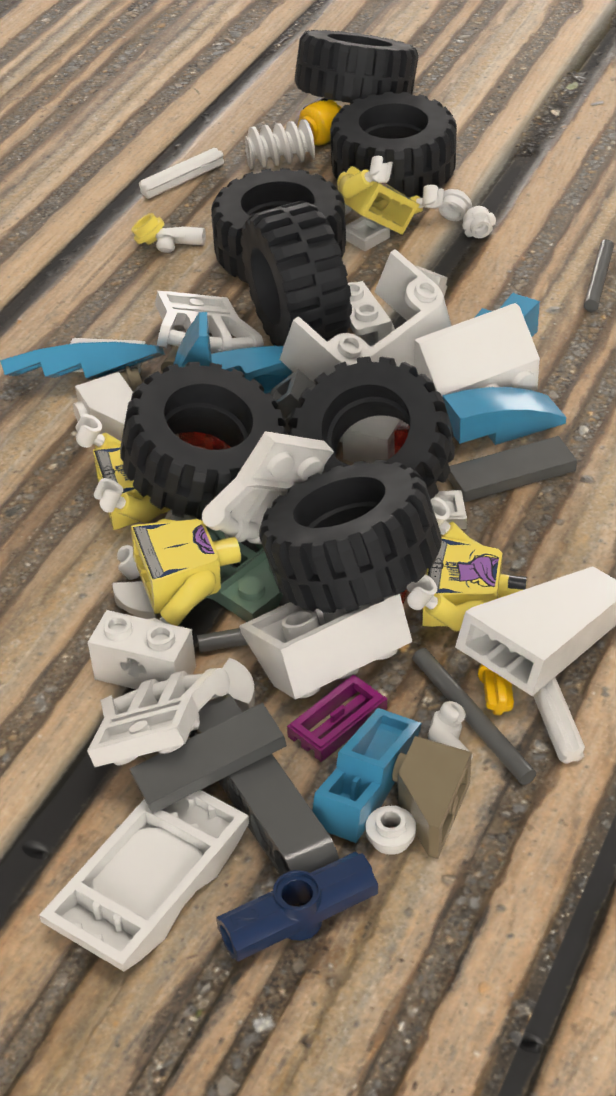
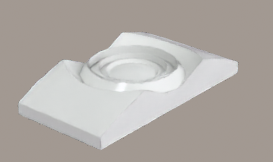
(145, 876)

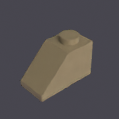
(432, 788)

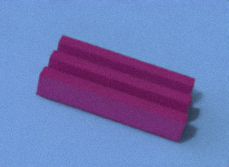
(342, 722)

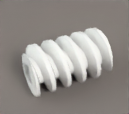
(279, 143)

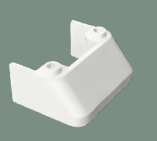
(406, 292)

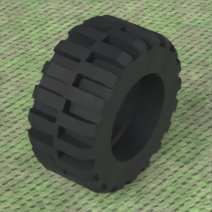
(353, 65)
(401, 129)
(267, 191)
(295, 271)
(380, 390)
(193, 401)
(351, 536)

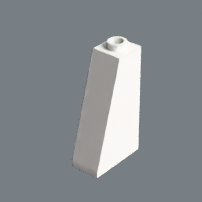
(541, 628)

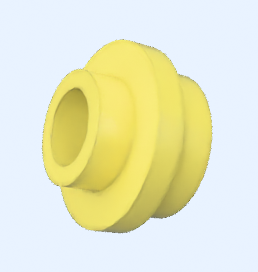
(147, 228)

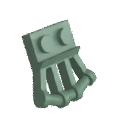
(250, 587)

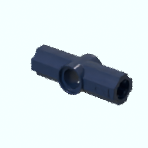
(274, 916)

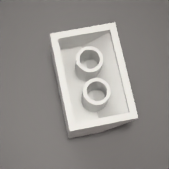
(480, 353)
(314, 648)

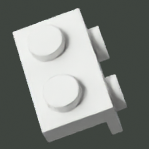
(367, 315)

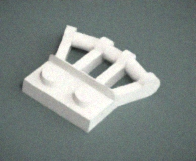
(181, 309)
(269, 471)
(154, 716)

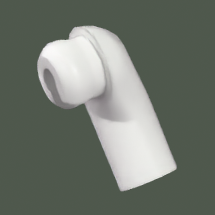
(179, 235)
(447, 725)

